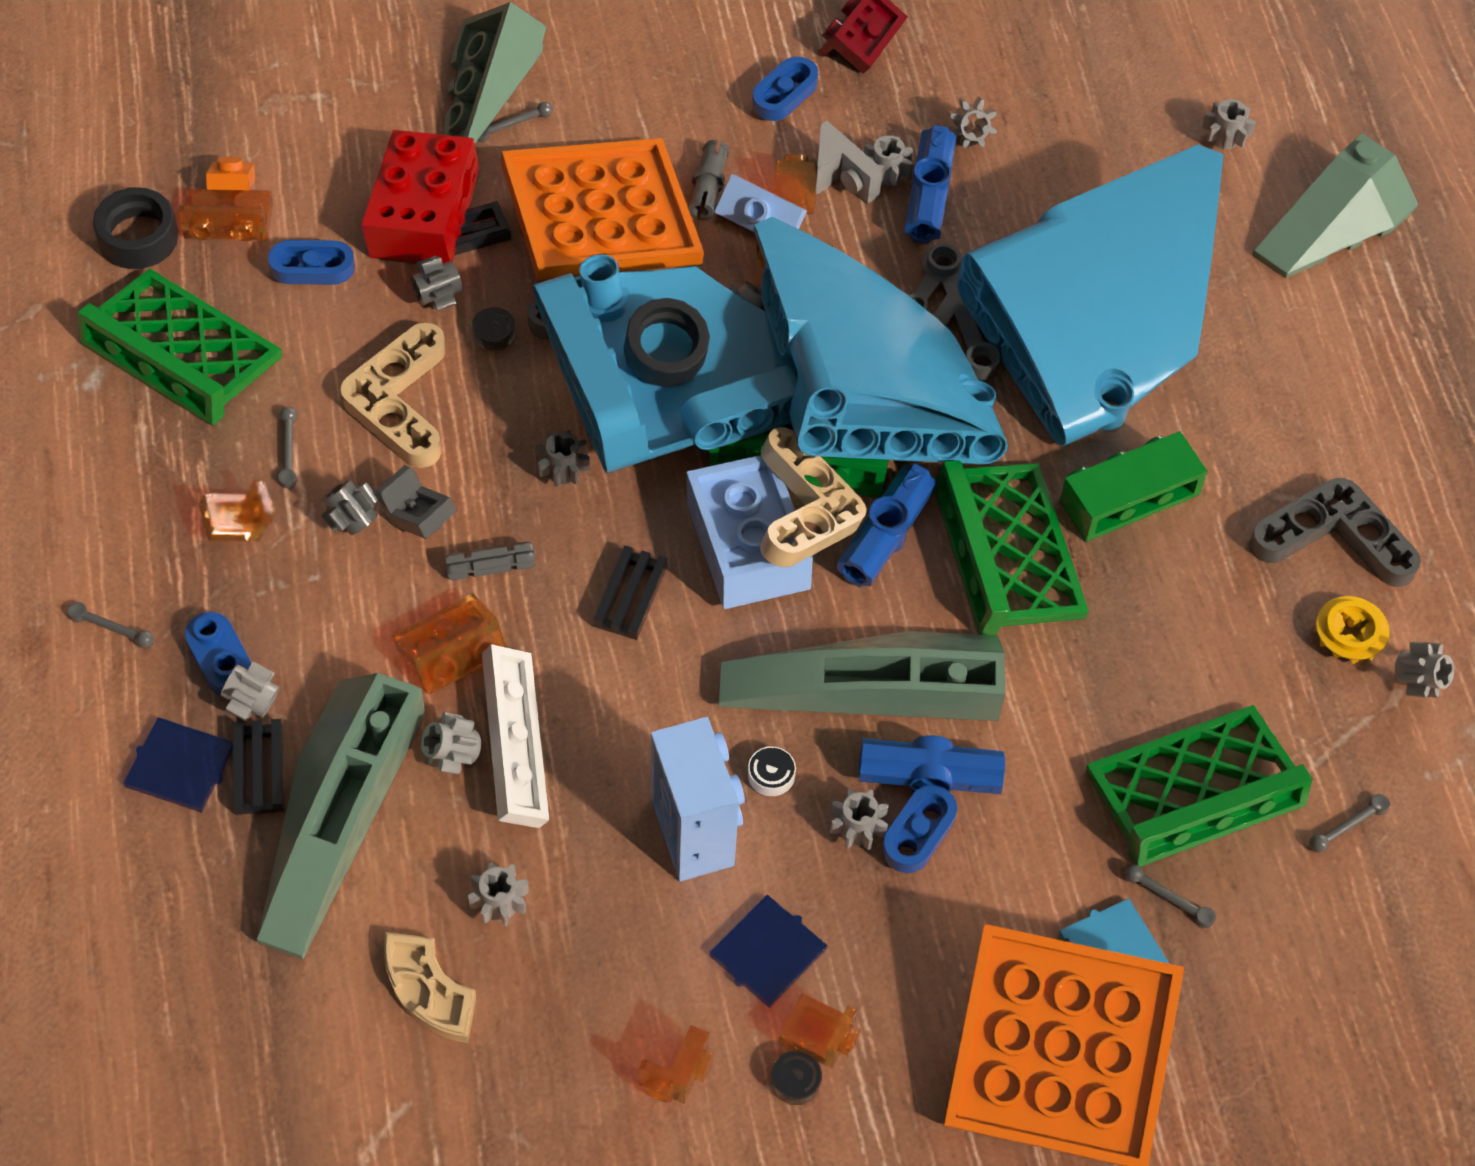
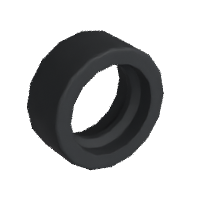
(128, 204)
(672, 312)

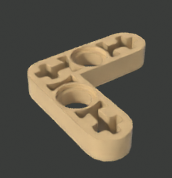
(385, 388)
(790, 465)

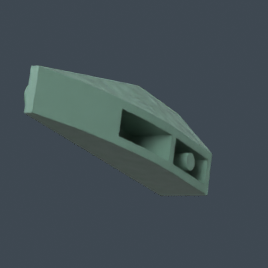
(876, 676)
(335, 800)

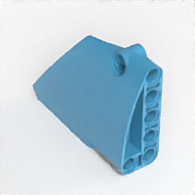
(1101, 292)
(869, 361)
(734, 395)

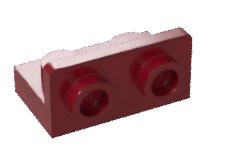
(863, 31)

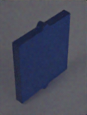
(179, 764)
(768, 950)

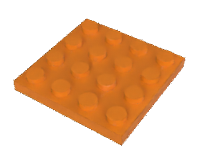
(601, 201)
(1064, 1047)

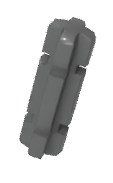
(490, 560)

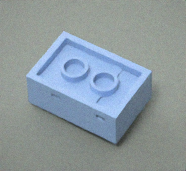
(731, 514)
(695, 797)

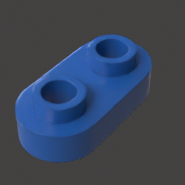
(779, 94)
(313, 262)
(215, 650)
(917, 831)

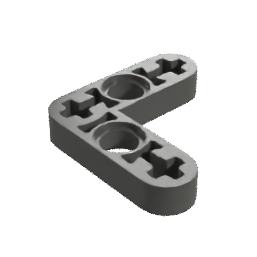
(1345, 520)

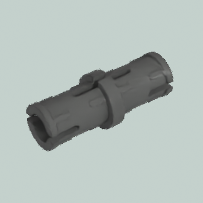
(708, 179)

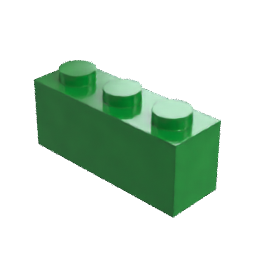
(1132, 485)

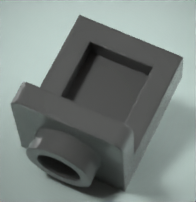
(413, 505)

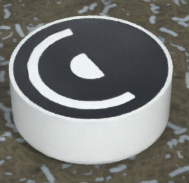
(771, 771)

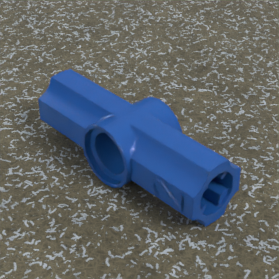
(930, 184)
(876, 542)
(931, 762)

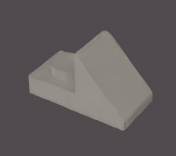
(846, 162)

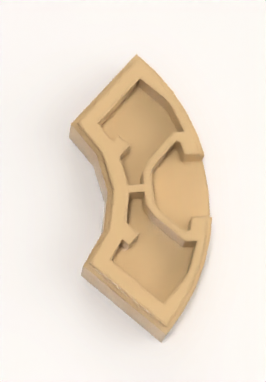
(424, 988)

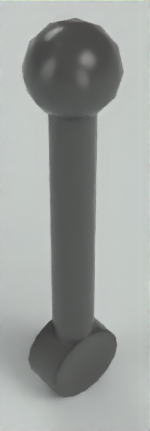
(543, 110)
(287, 476)
(79, 613)
(1378, 805)
(1203, 916)

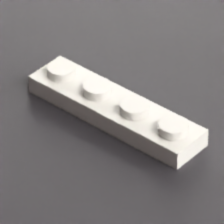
(515, 737)

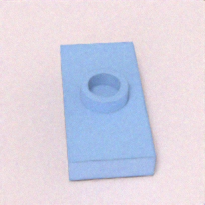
(751, 204)

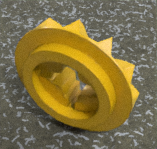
(1354, 613)

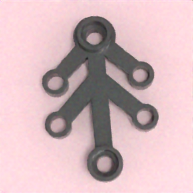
(952, 306)

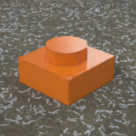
(230, 174)

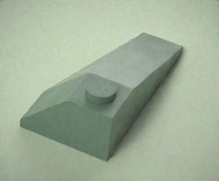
(491, 61)
(1349, 202)

